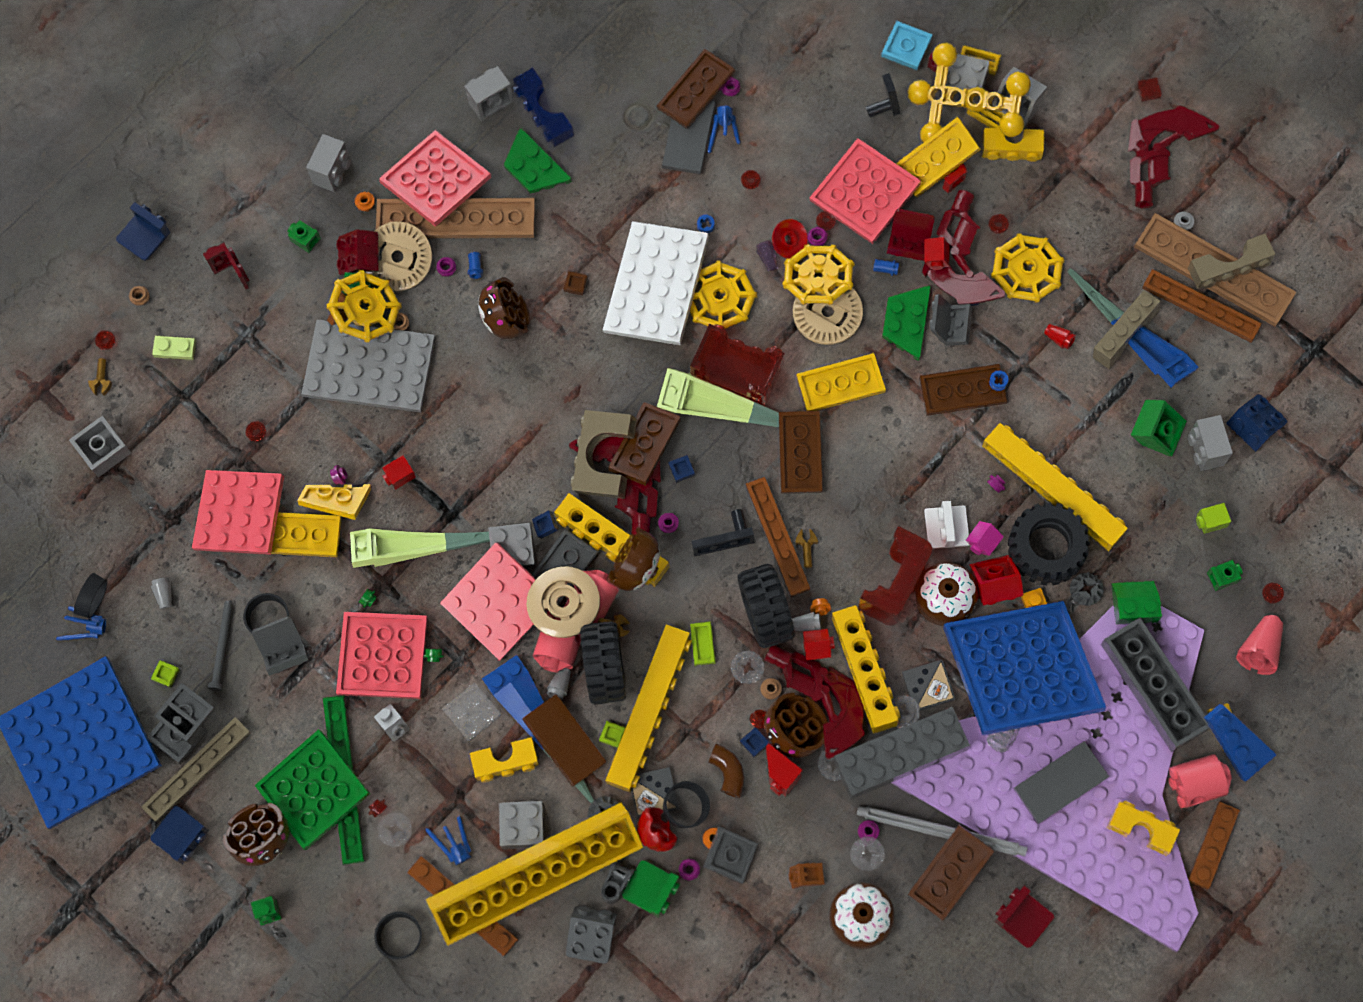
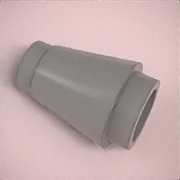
(162, 592)
(807, 622)
(559, 684)

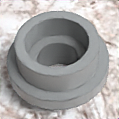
(1184, 215)

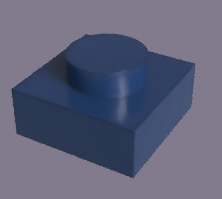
(681, 468)
(545, 524)
(754, 742)

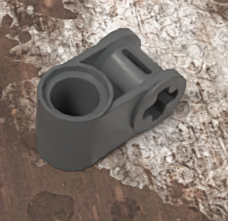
(618, 879)

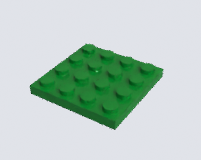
(313, 789)

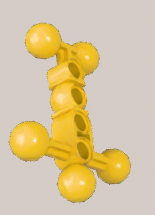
(944, 57)

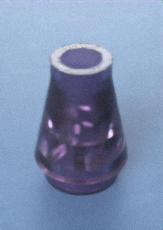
(767, 254)

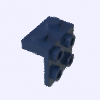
(143, 232)
(1256, 421)
(179, 835)

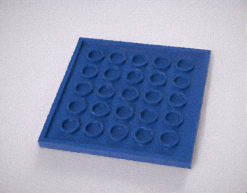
(1023, 668)
(78, 742)

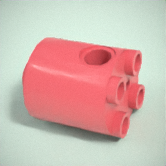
(606, 591)
(556, 653)
(1200, 780)

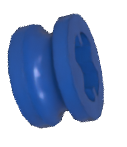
(704, 218)
(997, 387)

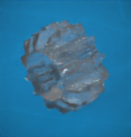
(1002, 740)

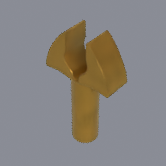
(100, 378)
(807, 557)
(620, 620)

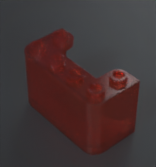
(736, 365)
(914, 556)

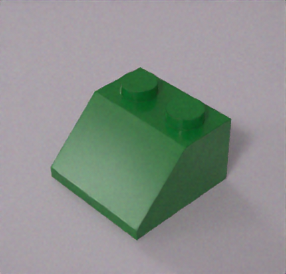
(1158, 427)
(1136, 601)

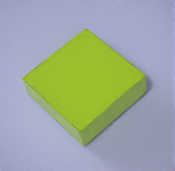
(165, 674)
(612, 734)

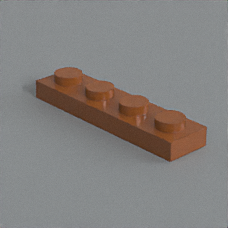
(1213, 845)

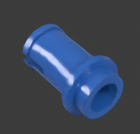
(474, 265)
(886, 266)

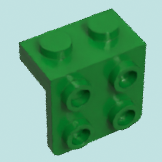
(651, 888)

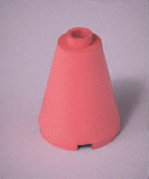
(1262, 646)

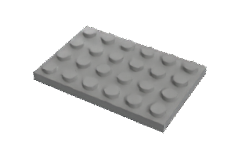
(377, 373)

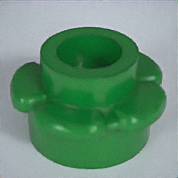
(367, 598)
(433, 655)

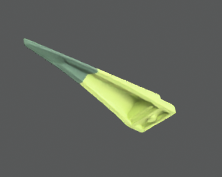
(695, 396)
(389, 546)

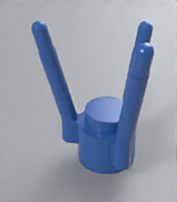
(724, 118)
(95, 625)
(458, 852)

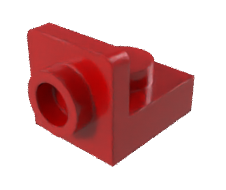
(955, 178)

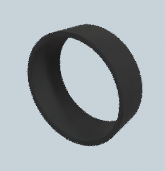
(90, 596)
(257, 600)
(700, 792)
(378, 930)

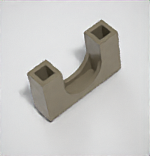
(595, 428)

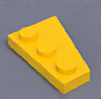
(339, 501)

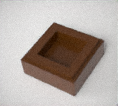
(575, 283)

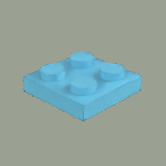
(906, 45)

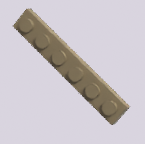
(196, 770)

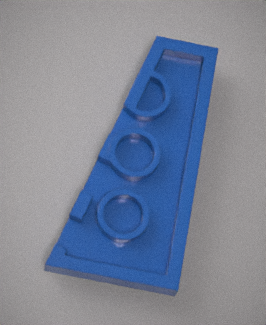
(1239, 743)

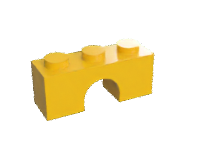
(996, 146)
(522, 758)
(1161, 833)

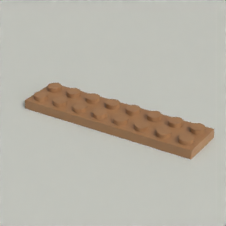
(470, 220)
(1251, 291)

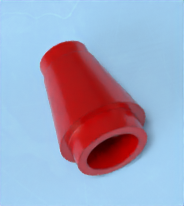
(1062, 337)

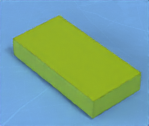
(702, 643)

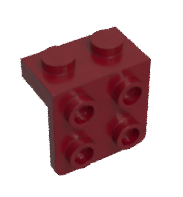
(908, 234)
(357, 251)
(221, 258)
(1024, 917)

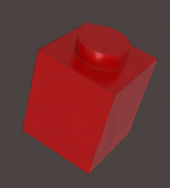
(936, 253)
(398, 472)
(817, 644)

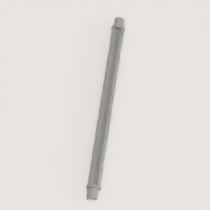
(936, 829)

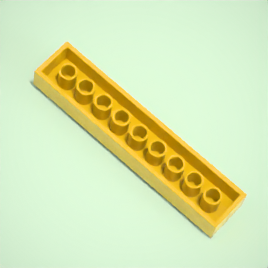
(534, 873)

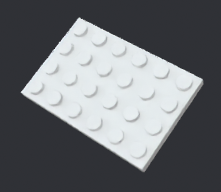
(656, 283)

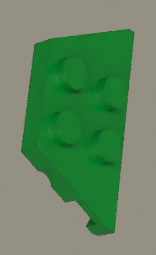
(532, 165)
(906, 320)

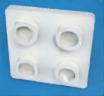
(946, 526)

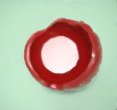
(655, 832)

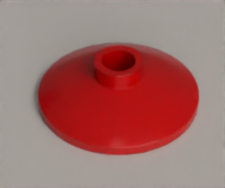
(796, 236)

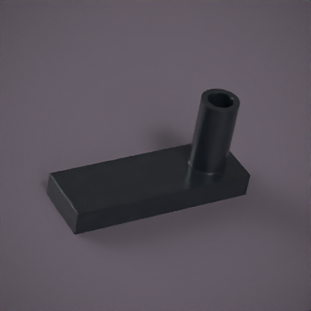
(890, 103)
(737, 538)

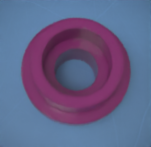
(731, 92)
(817, 231)
(443, 262)
(338, 475)
(996, 483)
(665, 528)
(861, 833)
(689, 862)

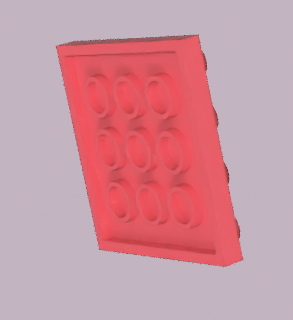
(435, 178)
(865, 190)
(238, 512)
(493, 601)
(382, 655)

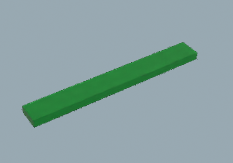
(338, 735)

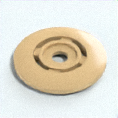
(408, 240)
(824, 329)
(581, 607)

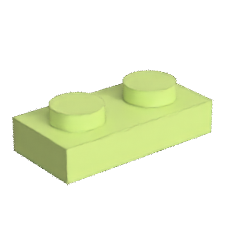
(174, 347)

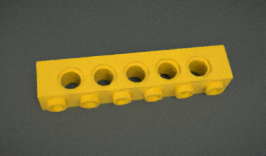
(572, 506)
(878, 719)

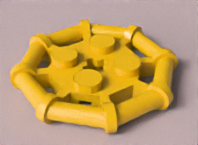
(814, 265)
(1024, 278)
(730, 300)
(358, 315)

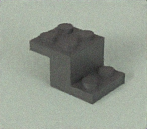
(181, 723)

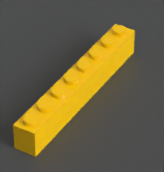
(1053, 485)
(648, 707)

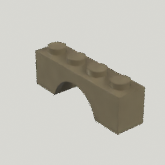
(1208, 270)
(1115, 340)

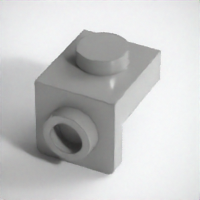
(392, 722)

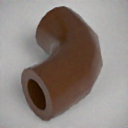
(731, 769)

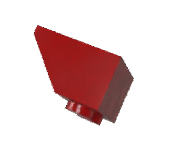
(997, 580)
(781, 772)

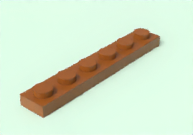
(1201, 306)
(777, 537)
(436, 882)

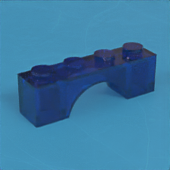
(555, 125)

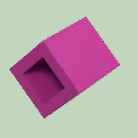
(984, 538)

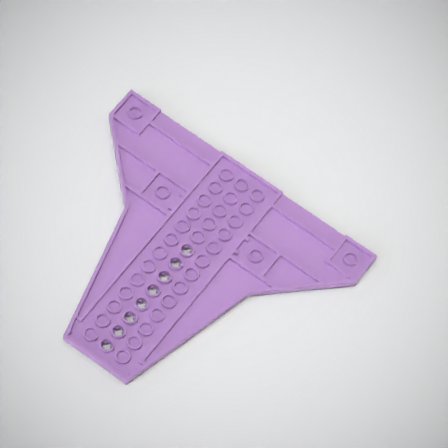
(1074, 842)

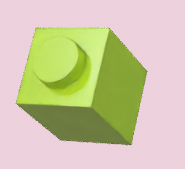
(1213, 518)

